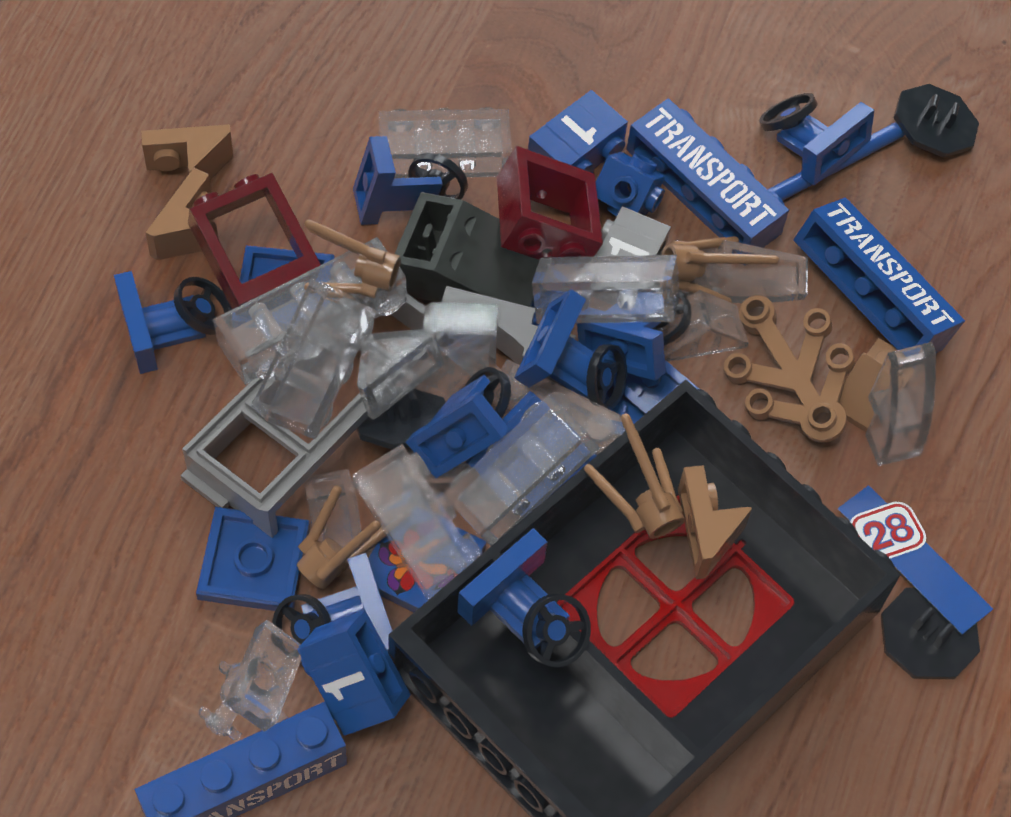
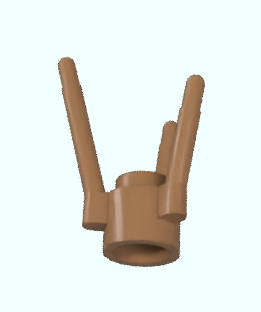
(693, 262)
(374, 266)
(658, 507)
(328, 559)

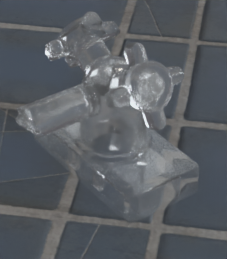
(257, 684)

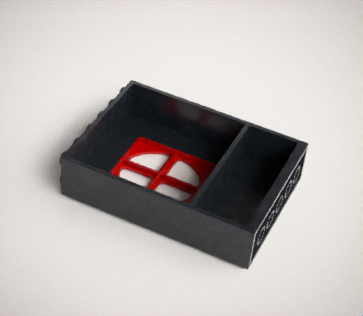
(597, 730)

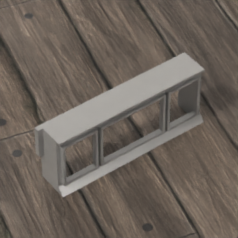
(226, 489)

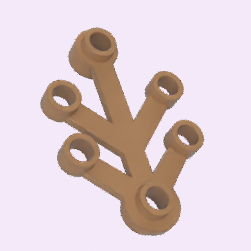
(793, 373)

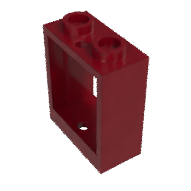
(556, 185)
(247, 191)

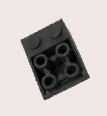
(461, 249)

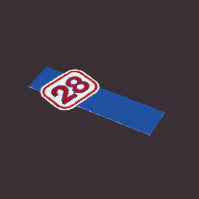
(900, 536)

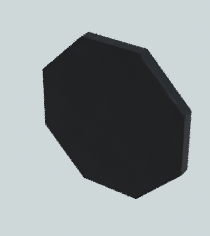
(936, 120)
(401, 419)
(924, 640)

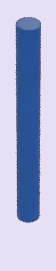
(878, 140)

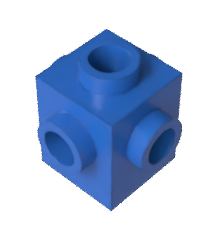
(630, 184)

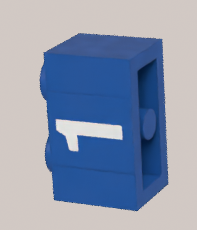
(582, 133)
(353, 672)

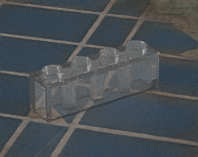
(256, 328)

